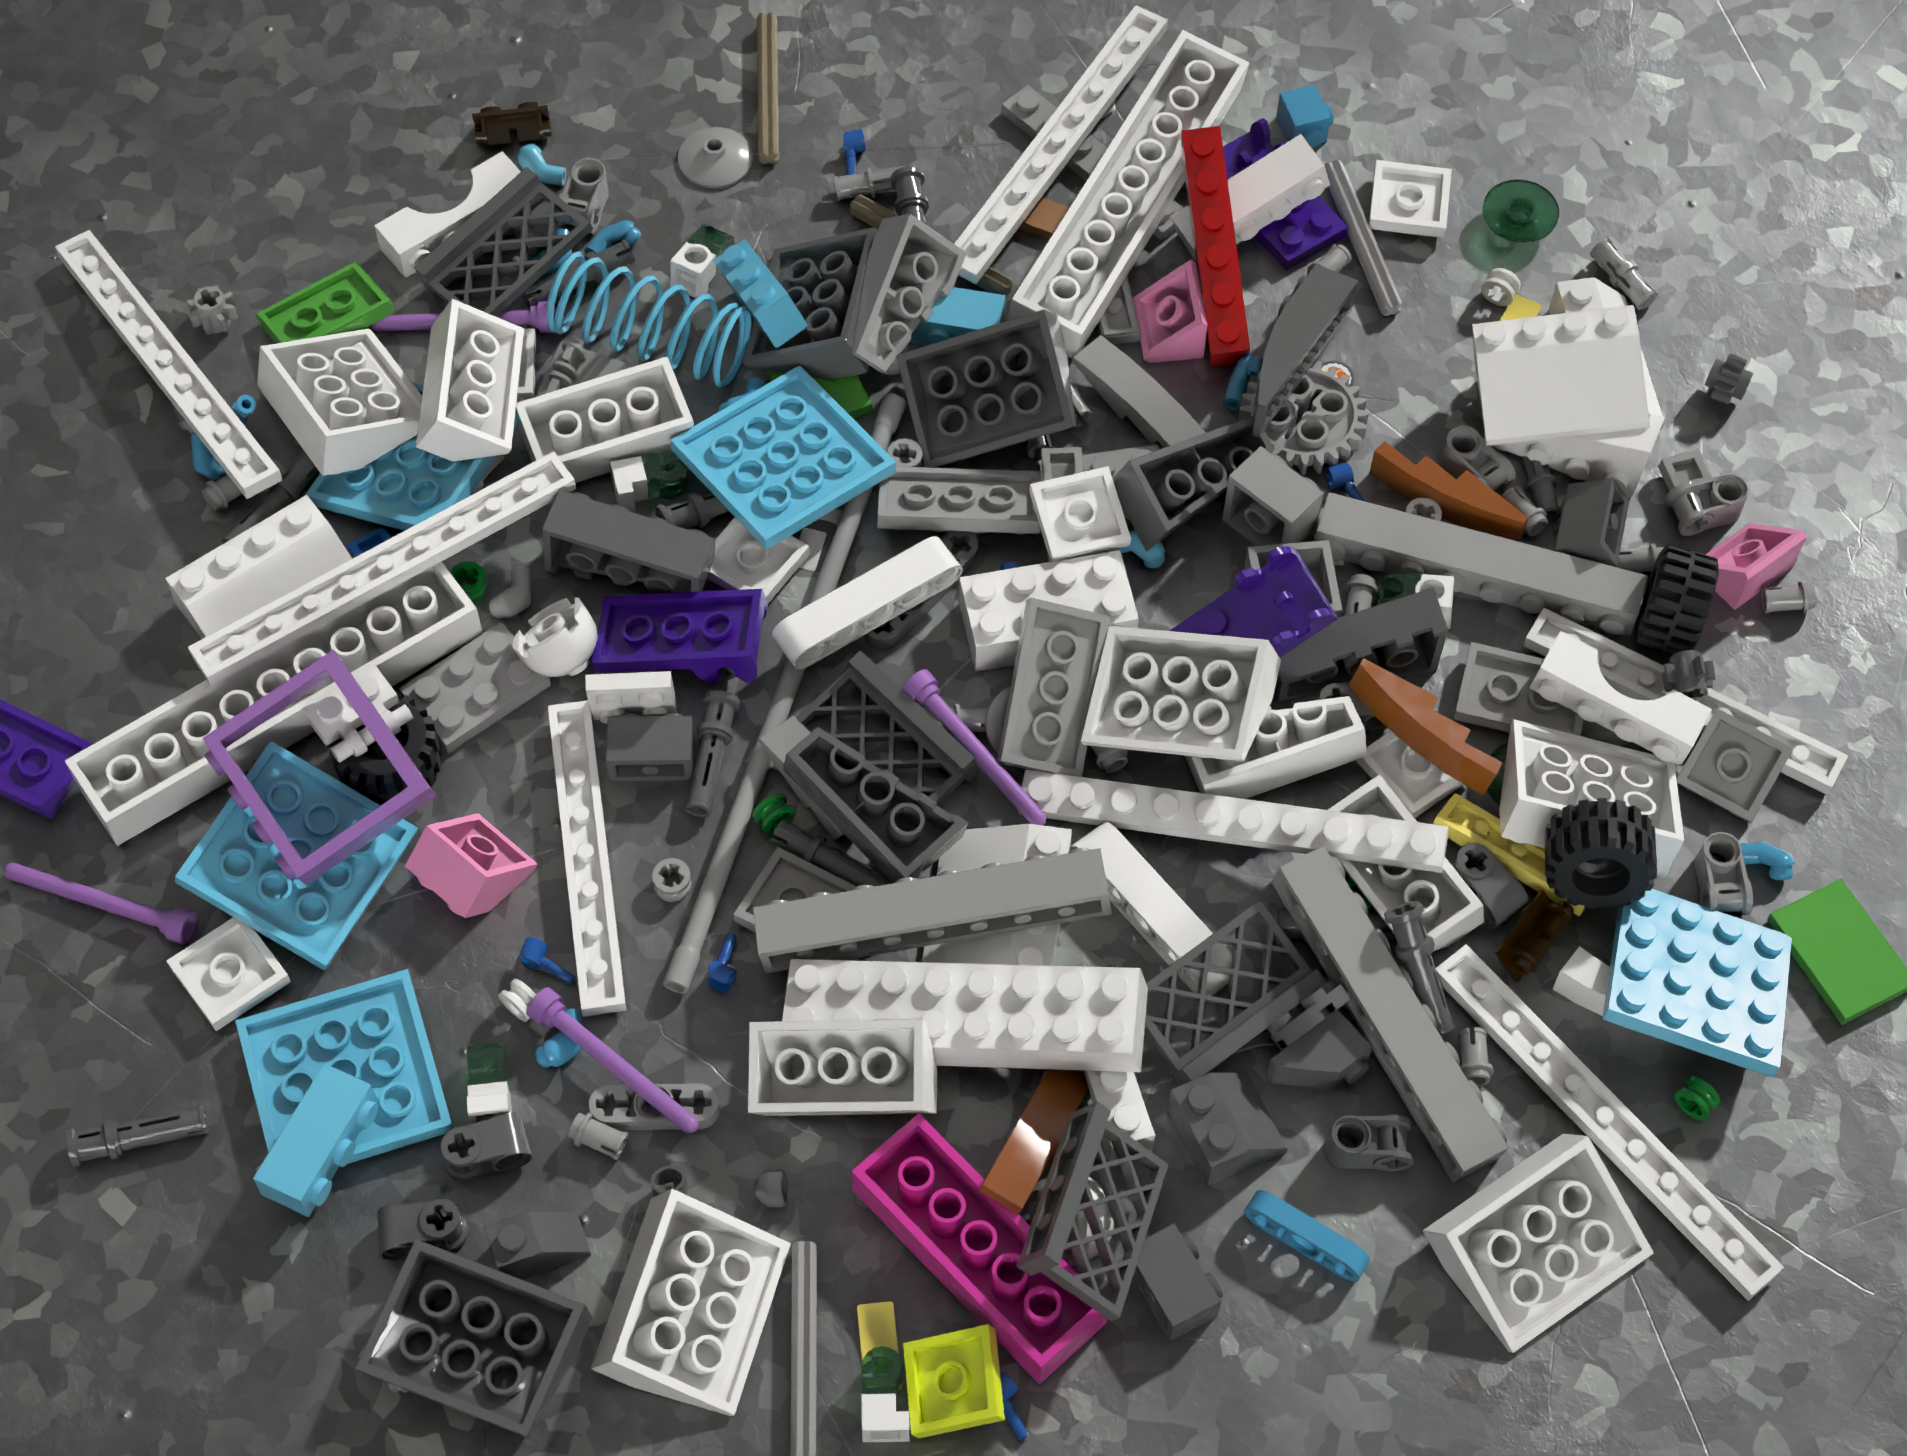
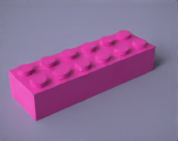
(972, 1246)

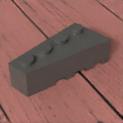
(1182, 479)
(624, 546)
(1397, 636)
(877, 812)

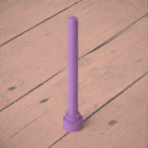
(534, 317)
(924, 691)
(176, 924)
(549, 1010)

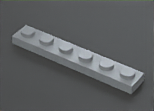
(1032, 111)

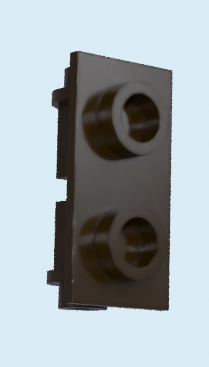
(498, 122)
(1531, 934)

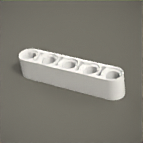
(866, 602)
(1154, 907)

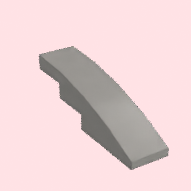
(1135, 394)

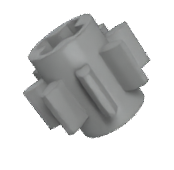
(212, 309)

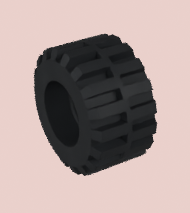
(1677, 600)
(379, 778)
(1600, 854)

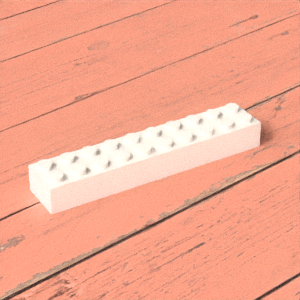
(1129, 190)
(160, 758)

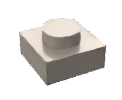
(1683, 469)

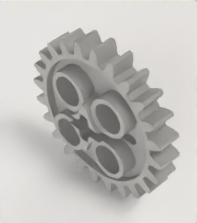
(1334, 432)

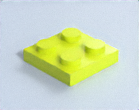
(953, 1381)

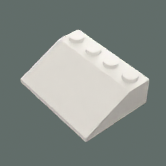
(1560, 375)
(340, 397)
(257, 567)
(1181, 693)
(1559, 769)
(1002, 846)
(1539, 1240)
(691, 1304)

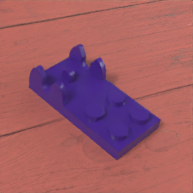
(1307, 227)
(1267, 604)
(682, 632)
(34, 760)

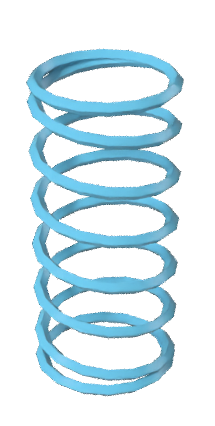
(655, 314)

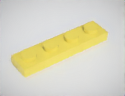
(1523, 861)

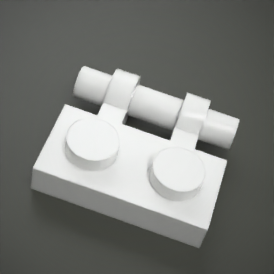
(335, 717)

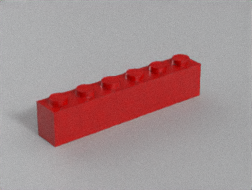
(1215, 245)

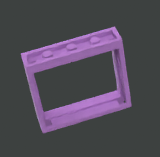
(266, 826)

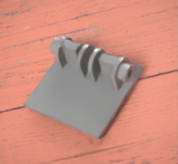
(576, 365)

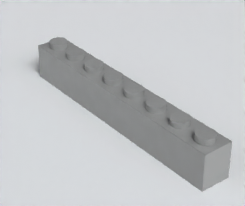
(1482, 564)
(933, 909)
(1390, 1014)

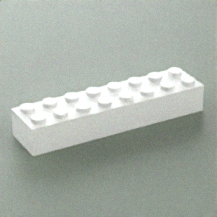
(987, 1010)

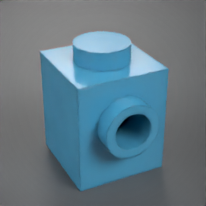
(1305, 114)

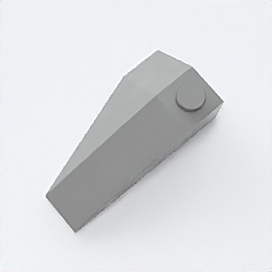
(902, 282)

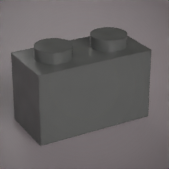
(1593, 521)
(650, 747)
(1175, 1283)

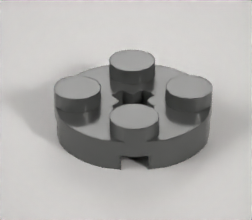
(1308, 1013)

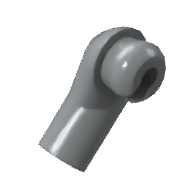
(515, 598)

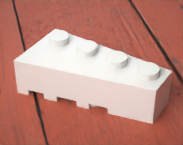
(1595, 455)
(1287, 749)

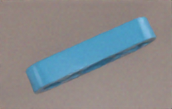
(1307, 1235)

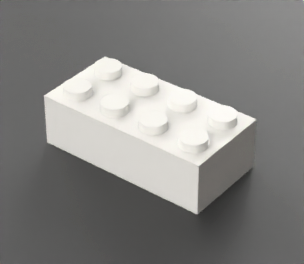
(606, 419)
(996, 601)

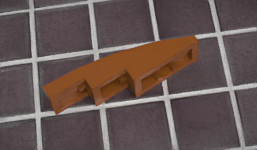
(1461, 500)
(1411, 717)
(1034, 1138)

